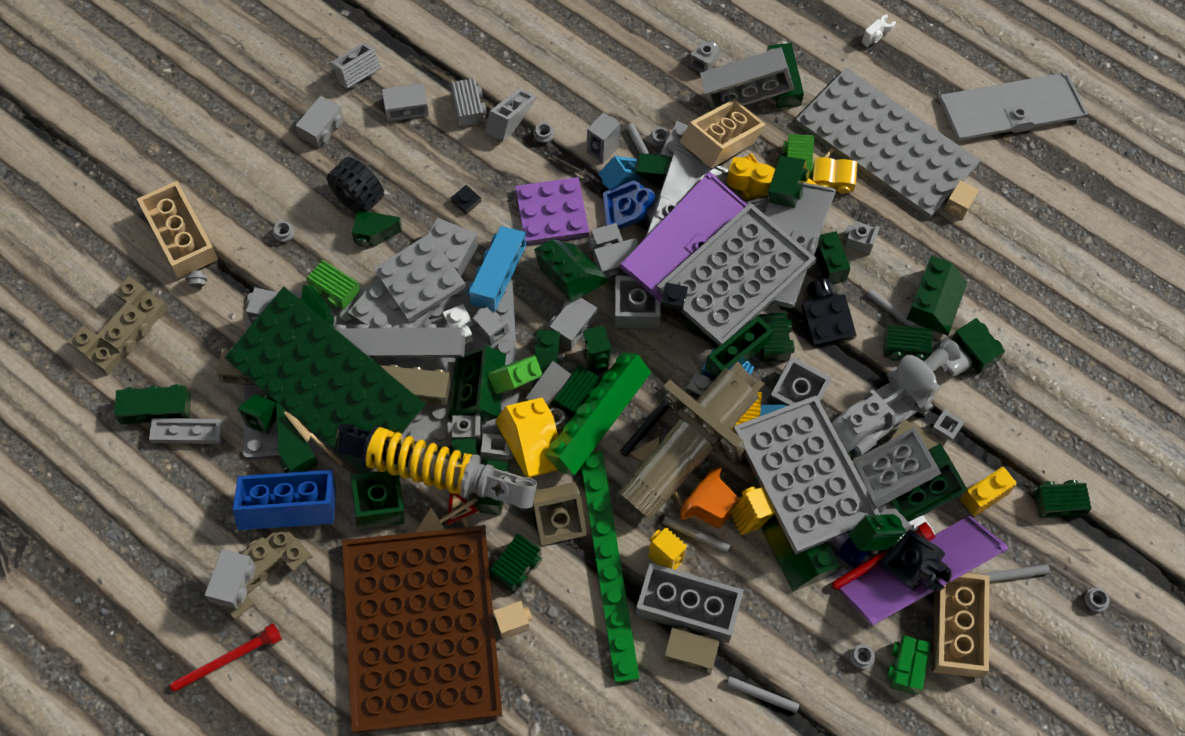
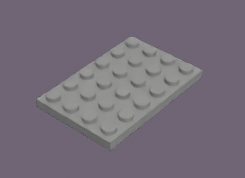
(738, 273)
(805, 473)

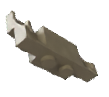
(123, 330)
(268, 557)

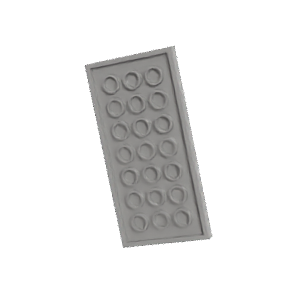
(887, 142)

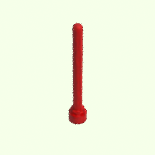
(923, 530)
(268, 636)

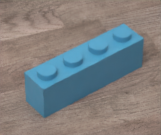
(497, 268)

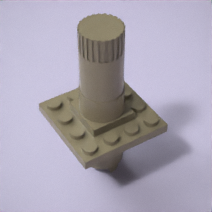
(701, 428)

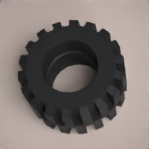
(355, 185)

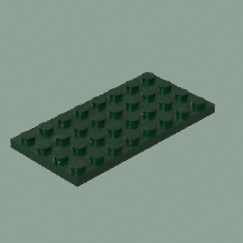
(320, 373)

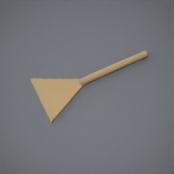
(644, 452)

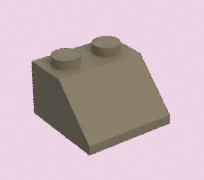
(559, 513)

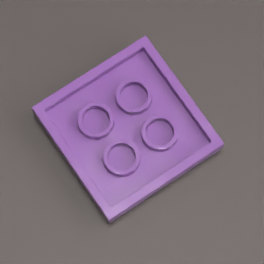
(552, 210)

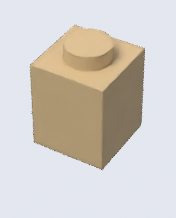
(961, 199)
(512, 619)

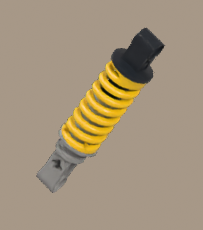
(433, 467)

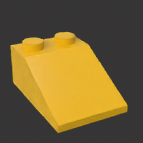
(529, 433)

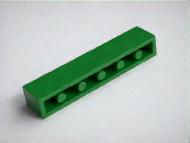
(598, 413)

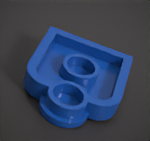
(627, 204)

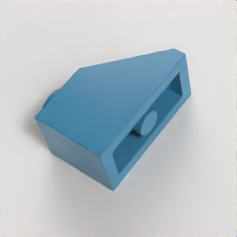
(619, 171)

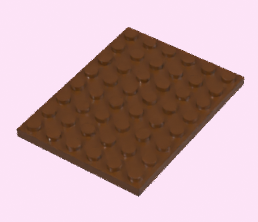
(420, 629)

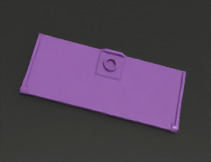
(682, 233)
(881, 595)

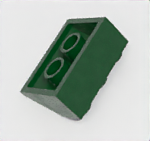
(569, 268)
(938, 296)
(471, 385)
(933, 492)
(804, 567)

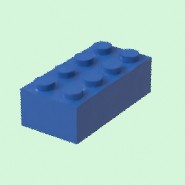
(285, 500)

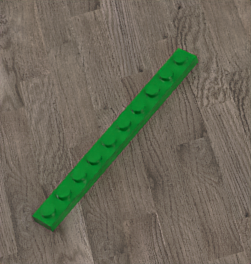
(609, 570)

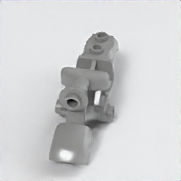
(909, 391)

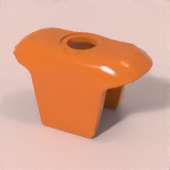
(710, 500)

